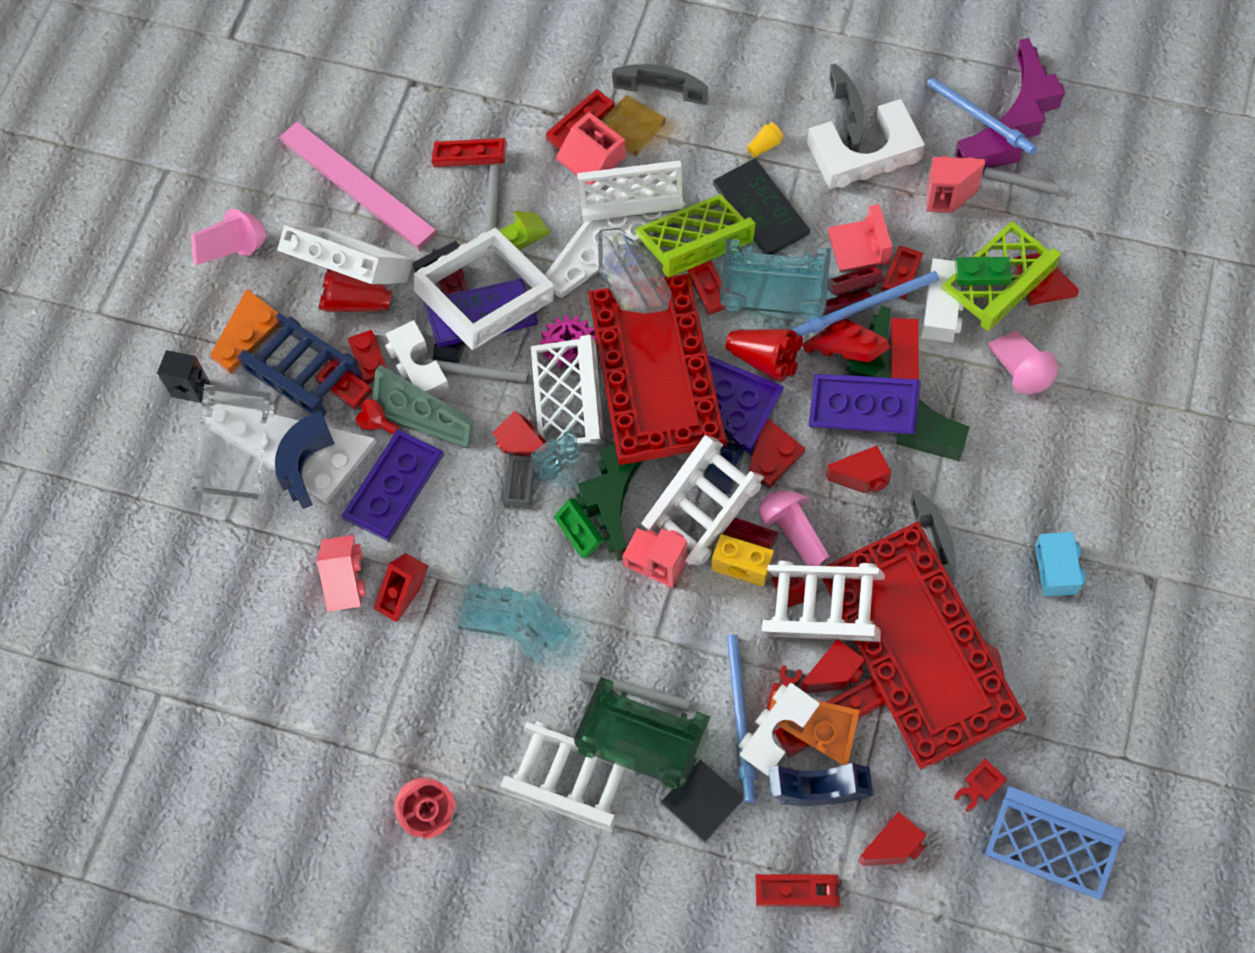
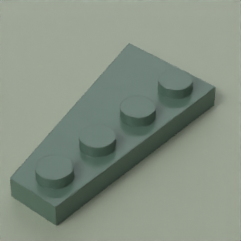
(420, 410)

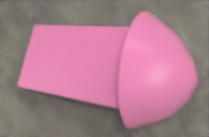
(236, 233)
(1030, 368)
(786, 510)

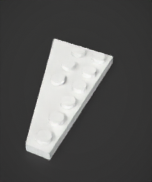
(580, 256)
(327, 468)

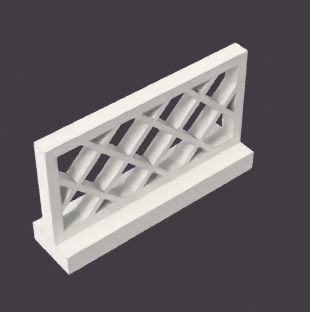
(626, 201)
(589, 386)

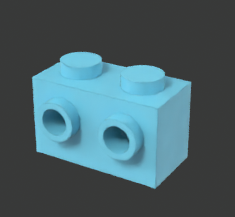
(1059, 564)

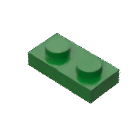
(982, 271)
(578, 528)

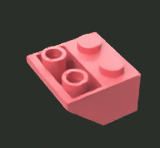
(591, 147)
(952, 182)

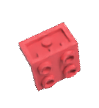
(861, 242)

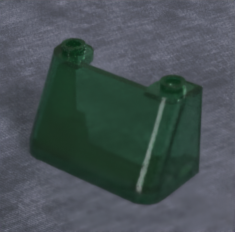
(641, 736)

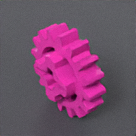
(560, 332)

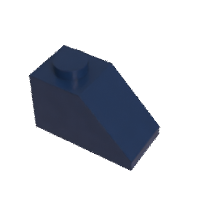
(733, 454)

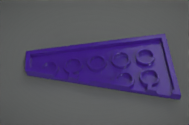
(743, 401)

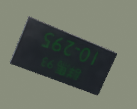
(758, 197)

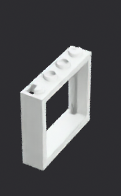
(345, 254)
(499, 320)

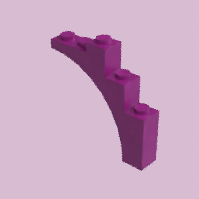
(1037, 95)

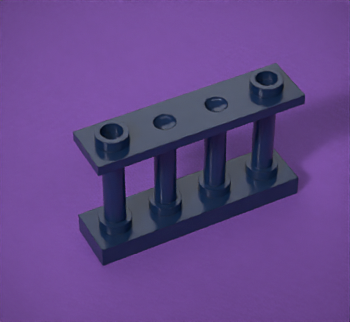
(294, 388)

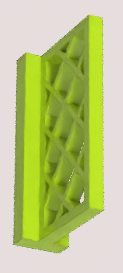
(705, 246)
(1021, 284)

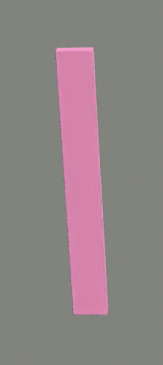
(358, 186)

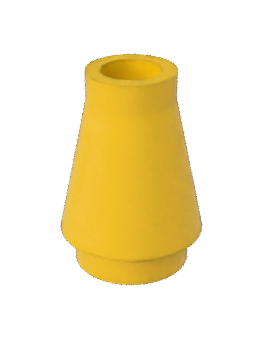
(765, 140)

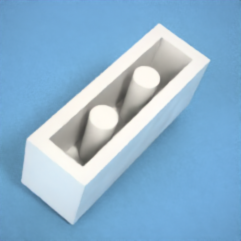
(941, 309)

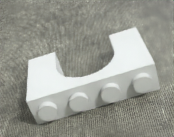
(843, 166)

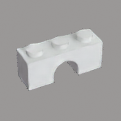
(407, 346)
(790, 705)

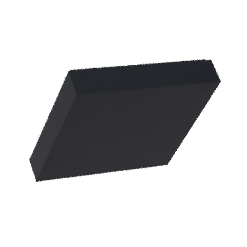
(703, 801)

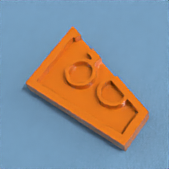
(246, 330)
(827, 730)

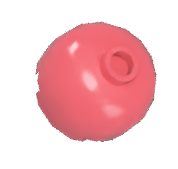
(424, 807)

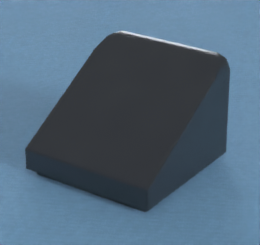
(449, 353)

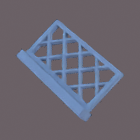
(1066, 819)

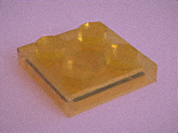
(634, 123)

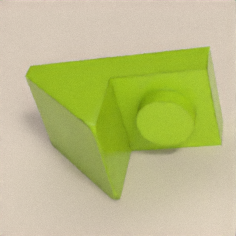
(525, 230)

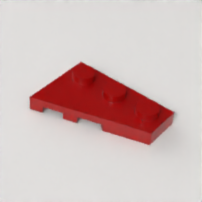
(849, 340)

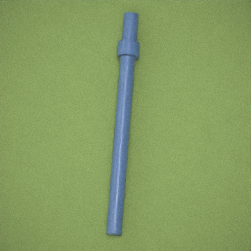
(1013, 137)
(817, 324)
(746, 771)

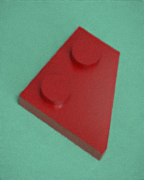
(1052, 288)
(774, 454)

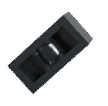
(183, 376)

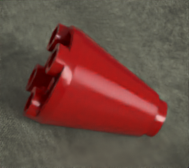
(352, 295)
(767, 350)

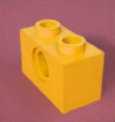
(742, 560)

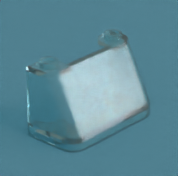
(775, 281)

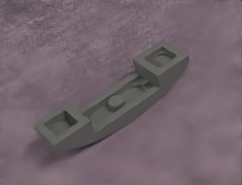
(662, 77)
(844, 87)
(926, 514)

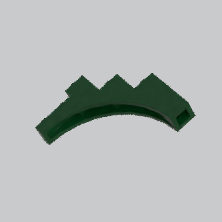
(933, 431)
(605, 497)

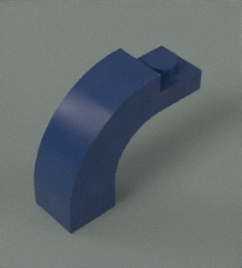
(295, 449)
(820, 787)

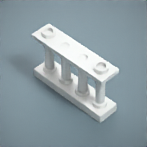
(692, 475)
(835, 627)
(546, 796)

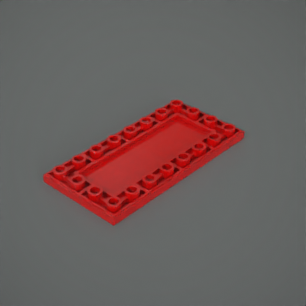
(656, 375)
(929, 651)

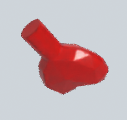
(374, 418)

